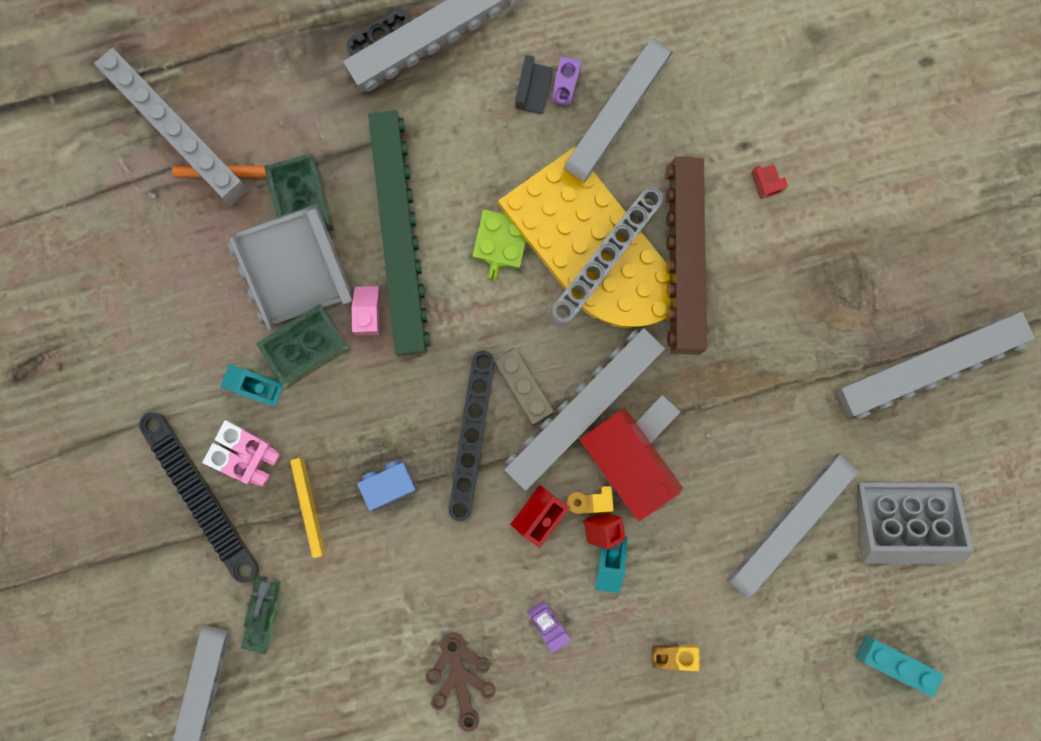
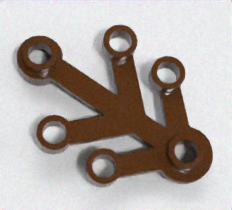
(459, 677)

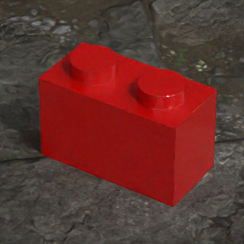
(539, 516)

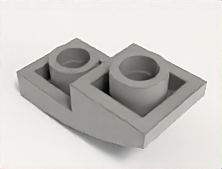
(657, 418)

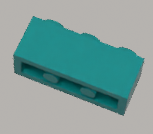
(899, 666)

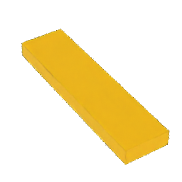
(308, 507)

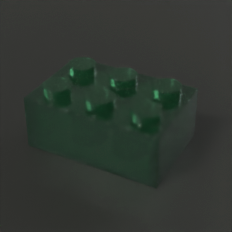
(298, 185)
(303, 346)

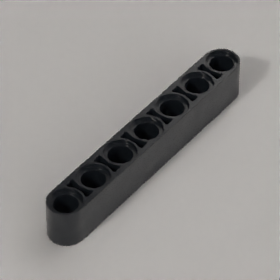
(468, 423)

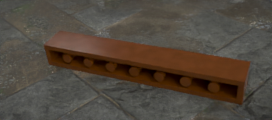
(687, 256)

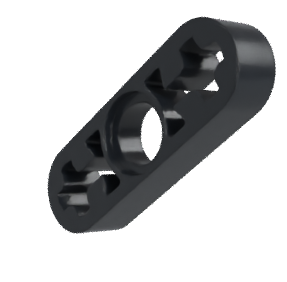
(360, 37)

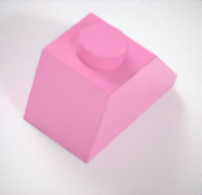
(366, 311)

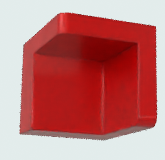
(768, 181)
(604, 530)

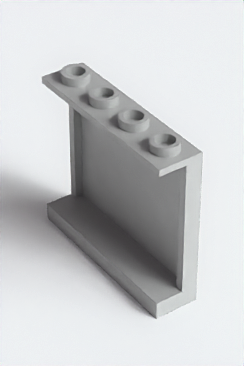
(290, 265)

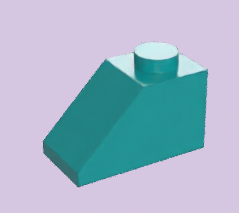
(251, 385)
(611, 568)

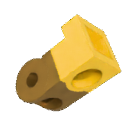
(591, 503)
(676, 657)

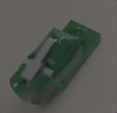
(261, 615)

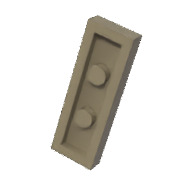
(524, 386)

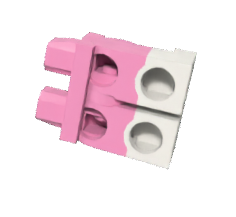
(249, 458)

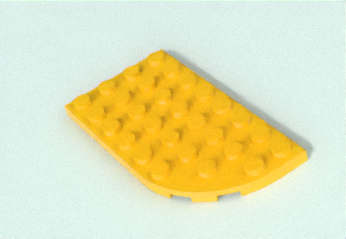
(567, 225)

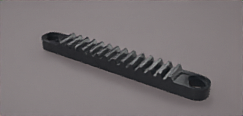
(198, 497)

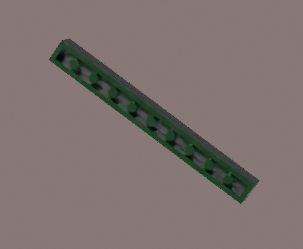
(397, 233)

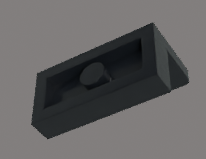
(533, 86)

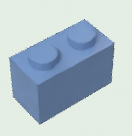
(387, 485)

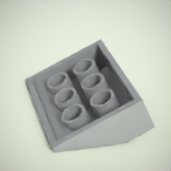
(912, 523)

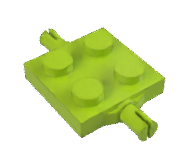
(498, 243)

